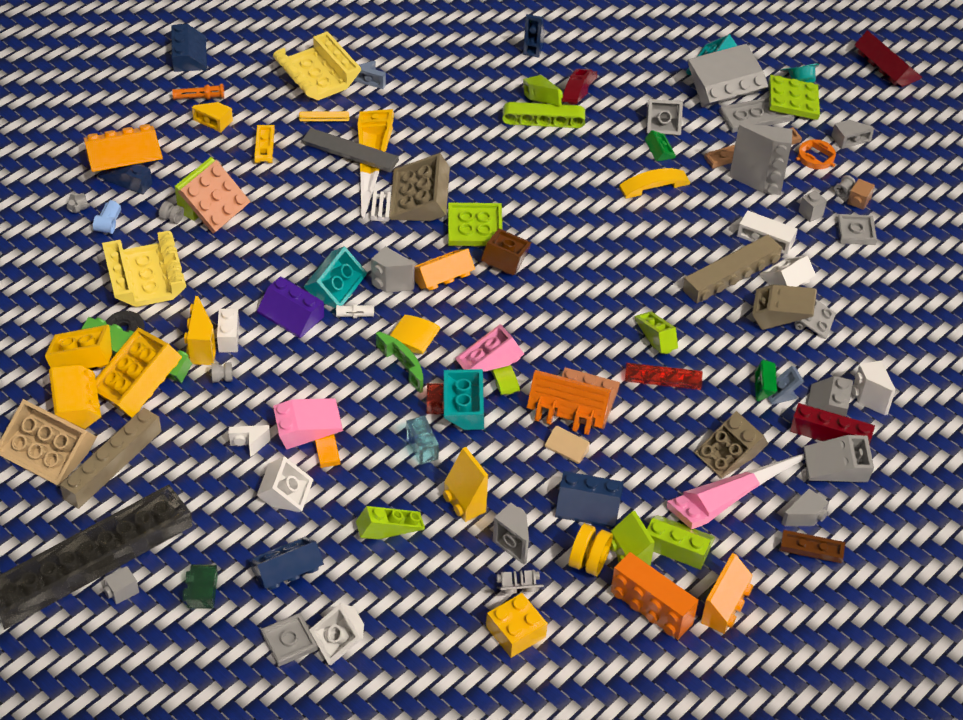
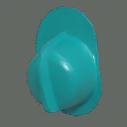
(805, 73)

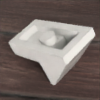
(253, 436)

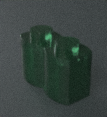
(201, 586)

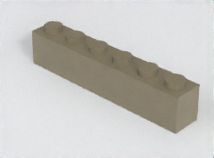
(732, 269)
(110, 458)

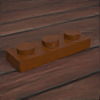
(812, 546)

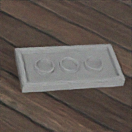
(752, 112)

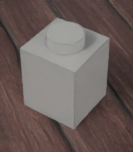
(812, 206)
(120, 585)

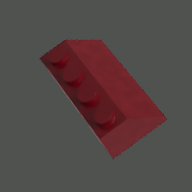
(886, 59)

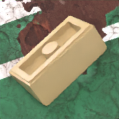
(567, 444)

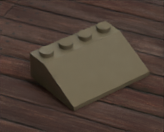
(420, 190)

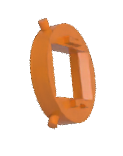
(811, 161)

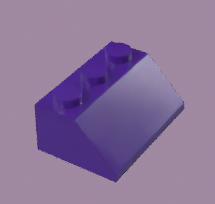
(291, 307)

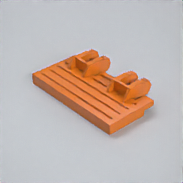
(569, 397)

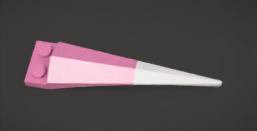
(708, 501)

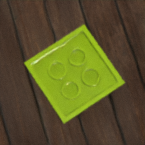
(794, 97)
(473, 223)

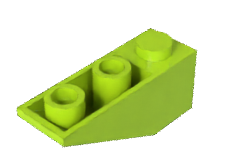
(542, 90)
(387, 522)

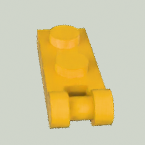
(264, 143)

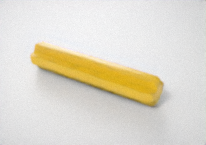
(324, 116)

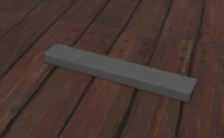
(350, 150)

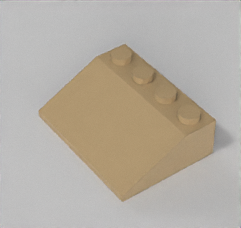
(44, 443)

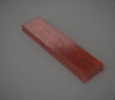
(663, 376)

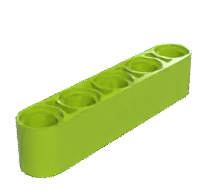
(543, 115)

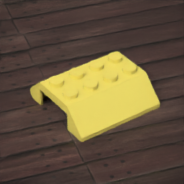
(320, 69)
(145, 272)

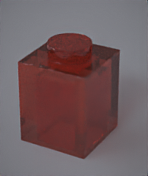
(435, 398)

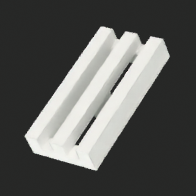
(381, 196)

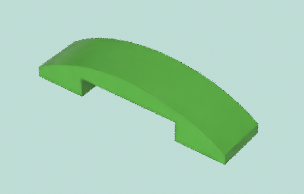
(391, 346)

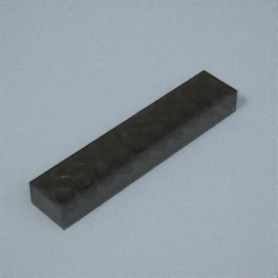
(91, 554)

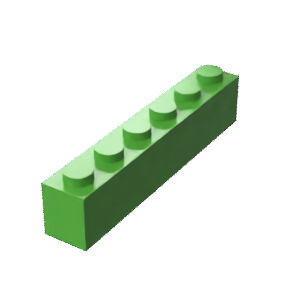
(119, 338)

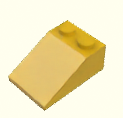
(466, 486)

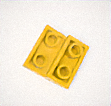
(415, 333)

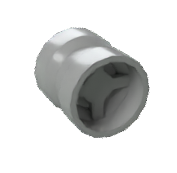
(171, 212)
(222, 372)

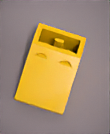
(200, 336)

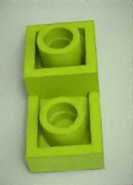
(505, 380)

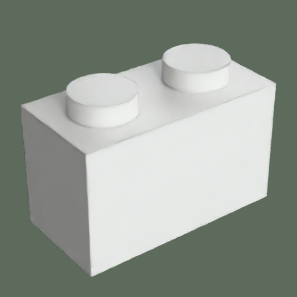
(228, 330)

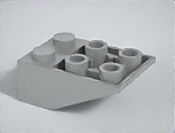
(840, 459)

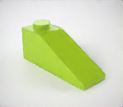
(658, 332)

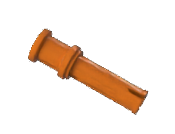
(178, 93)

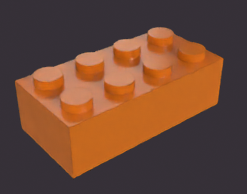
(654, 595)

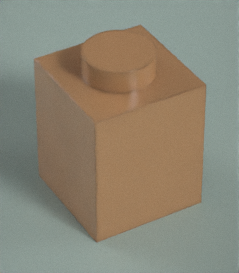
(861, 194)

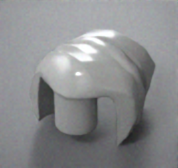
(77, 203)

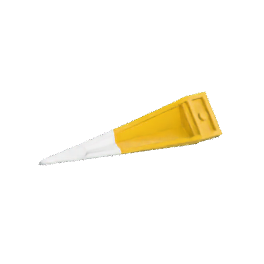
(373, 131)

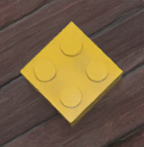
(516, 625)

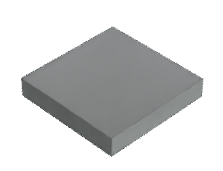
(856, 229)
(289, 639)

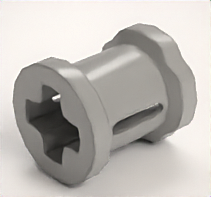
(846, 184)

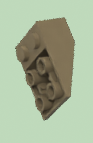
(782, 305)
(731, 445)

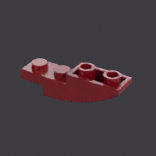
(578, 85)

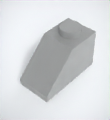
(851, 133)
(806, 510)

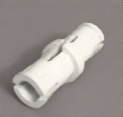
(355, 311)

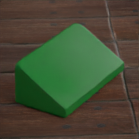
(659, 146)
(765, 380)

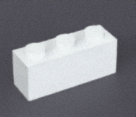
(756, 226)

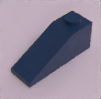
(533, 35)
(132, 177)

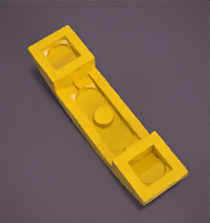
(651, 179)

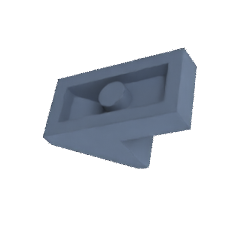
(371, 76)
(786, 384)

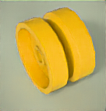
(590, 549)

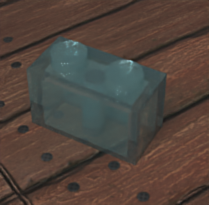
(422, 440)

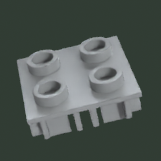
(820, 322)
(530, 578)

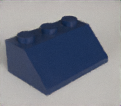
(188, 48)
(589, 499)
(286, 562)

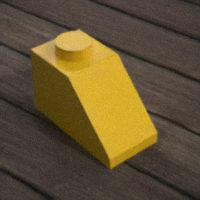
(213, 115)

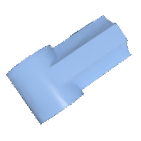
(107, 219)

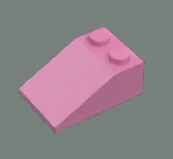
(491, 351)
(306, 420)

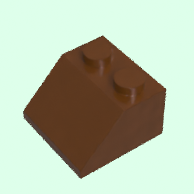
(505, 251)

